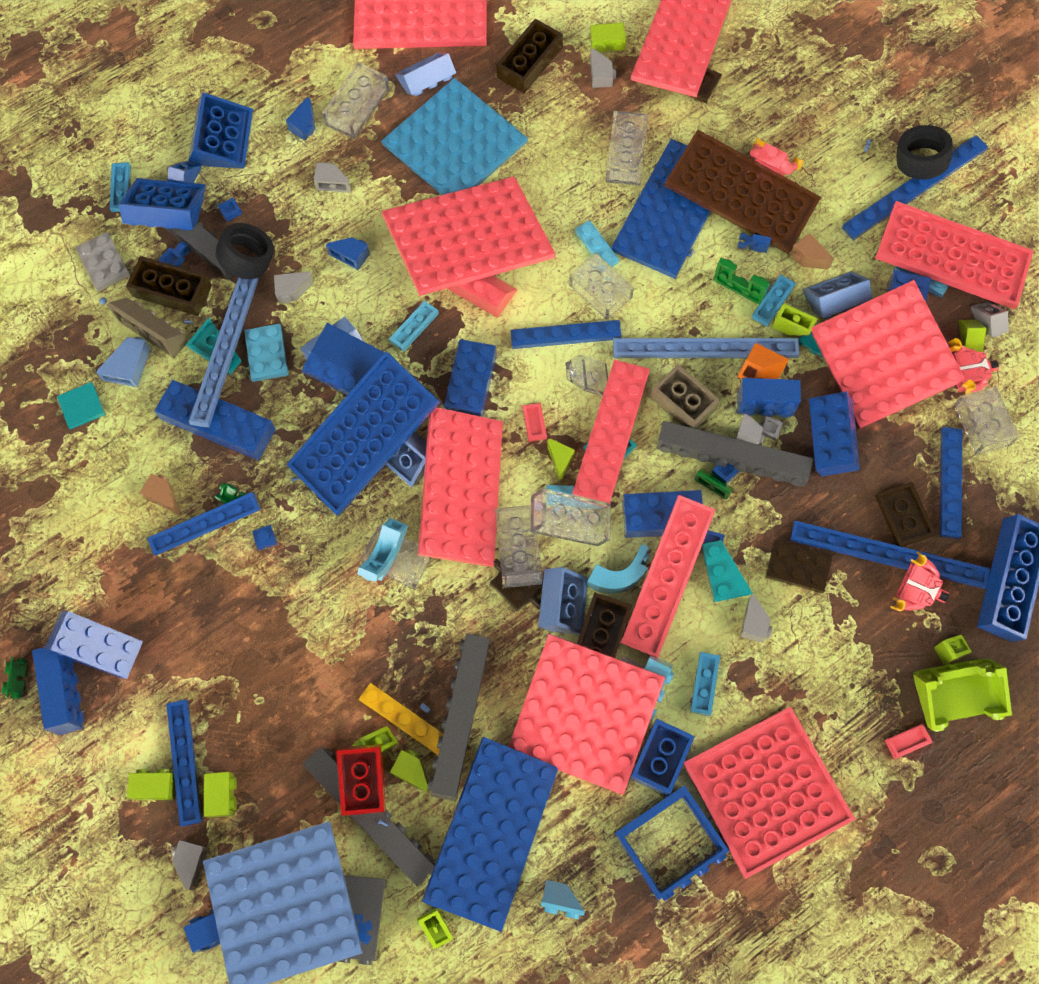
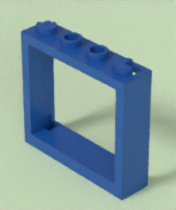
(700, 869)

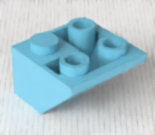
(560, 897)

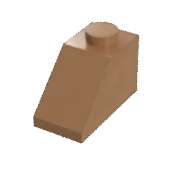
(811, 253)
(160, 492)

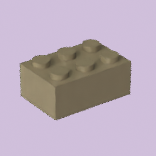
(685, 398)

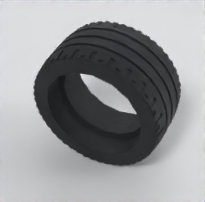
(924, 166)
(240, 264)

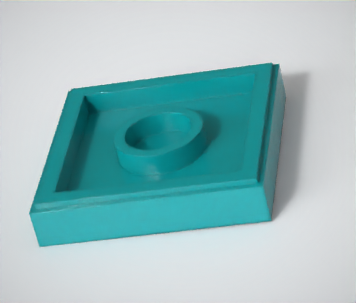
(81, 405)

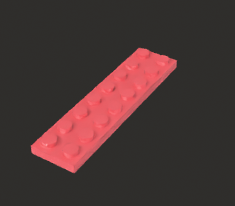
(611, 431)
(667, 576)

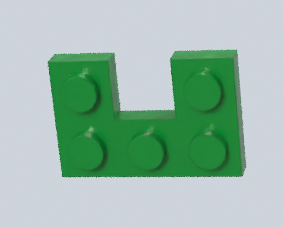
(753, 290)

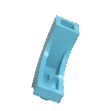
(385, 551)
(620, 581)

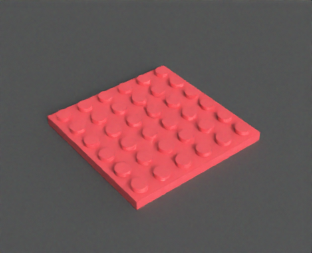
(887, 354)
(586, 713)
(768, 792)

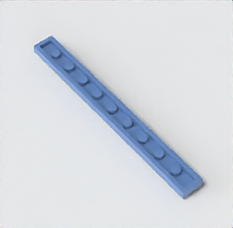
(700, 347)
(223, 353)

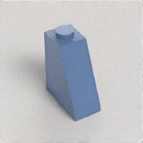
(126, 363)

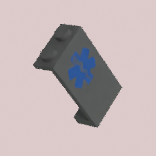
(366, 903)

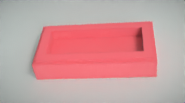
(534, 422)
(908, 741)

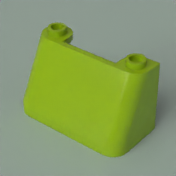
(963, 692)

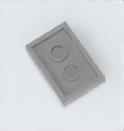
(102, 261)

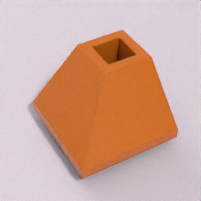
(763, 364)

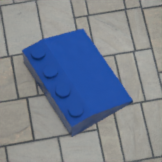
(220, 133)
(162, 204)
(340, 359)

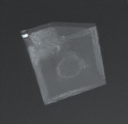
(587, 374)

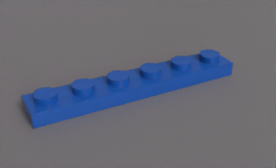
(565, 334)
(951, 483)
(204, 523)
(184, 763)

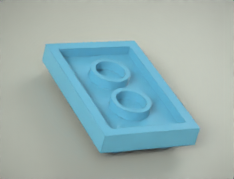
(266, 352)

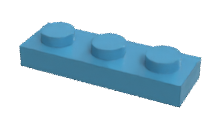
(119, 184)
(773, 300)
(705, 684)

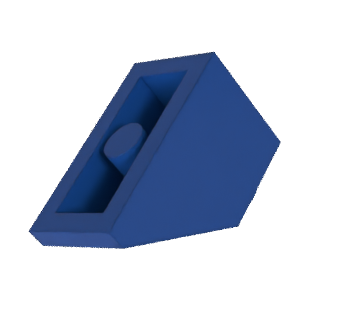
(302, 121)
(183, 172)
(349, 251)

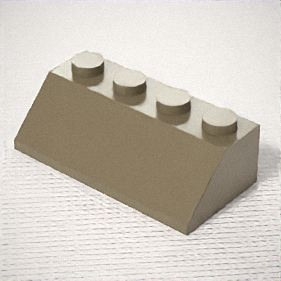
(148, 325)

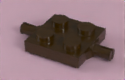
(516, 596)

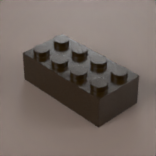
(529, 55)
(169, 285)
(604, 624)

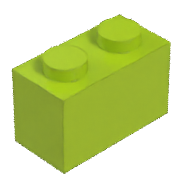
(608, 37)
(151, 786)
(219, 795)

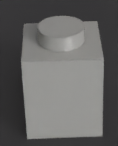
(601, 70)
(330, 178)
(292, 286)
(992, 317)
(750, 431)
(755, 622)
(188, 862)

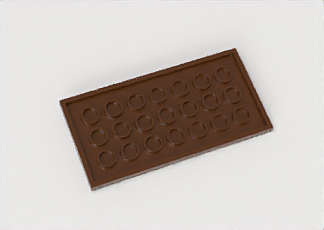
(742, 191)

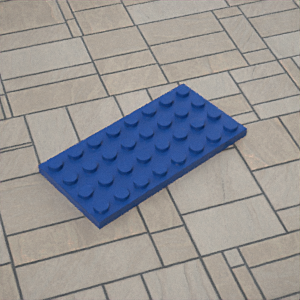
(662, 221)
(363, 433)
(490, 834)

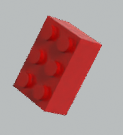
(361, 779)

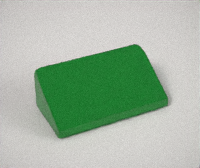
(713, 484)

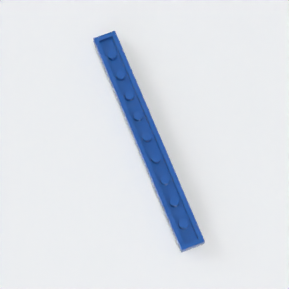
(911, 190)
(886, 553)

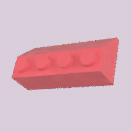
(486, 293)

